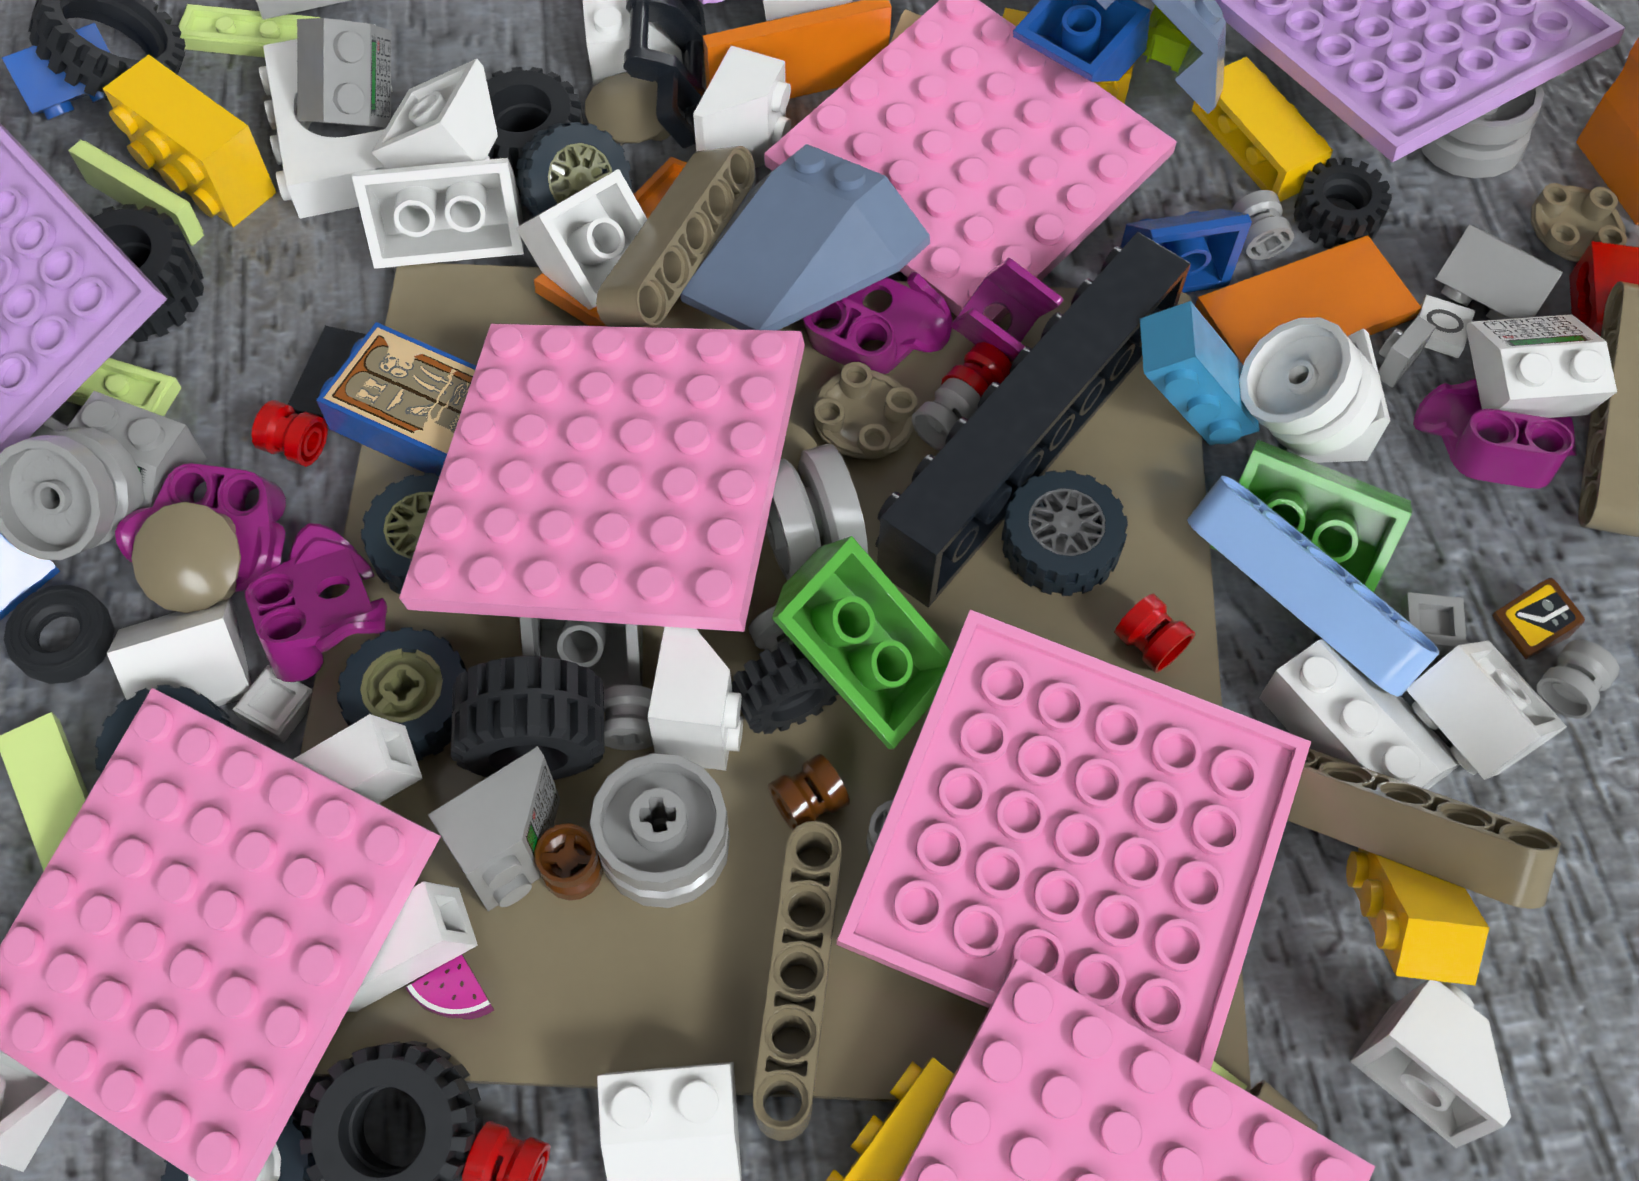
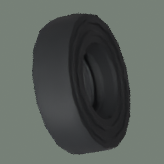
(36, 612)

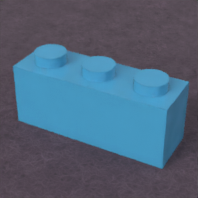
(1196, 373)

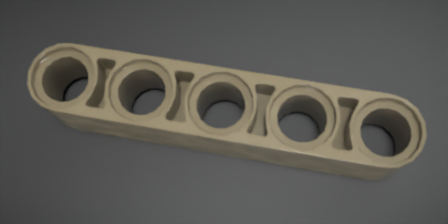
(676, 238)
(1612, 452)
(1426, 831)
(805, 1006)

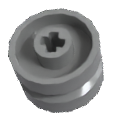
(1490, 142)
(66, 492)
(813, 508)
(654, 796)

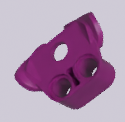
(914, 321)
(1494, 442)
(257, 529)
(293, 618)

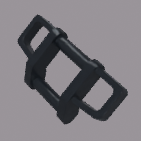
(676, 83)

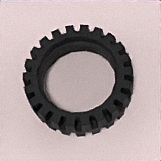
(86, 62)

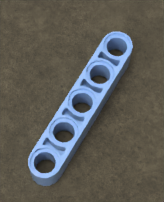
(1313, 586)

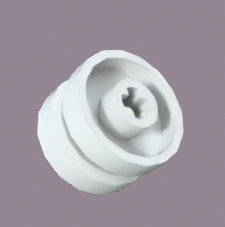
(1310, 386)

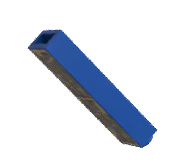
(398, 398)

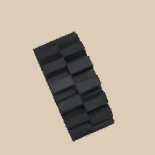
(1345, 183)
(781, 689)

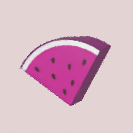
(451, 991)

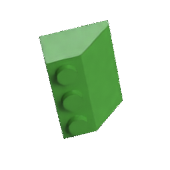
(1334, 511)
(863, 638)

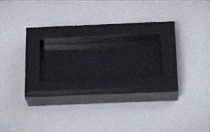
(325, 361)

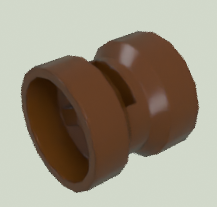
(809, 792)
(565, 849)

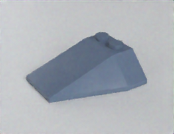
(1203, 64)
(804, 243)

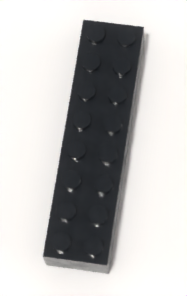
(1025, 420)

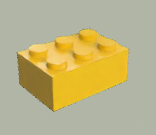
(189, 141)

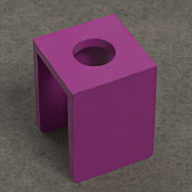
(1020, 294)

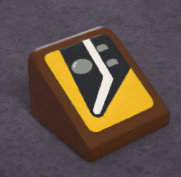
(1539, 618)

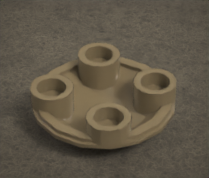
(625, 109)
(1574, 217)
(864, 412)
(187, 557)

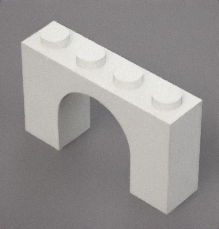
(314, 166)
(433, 924)

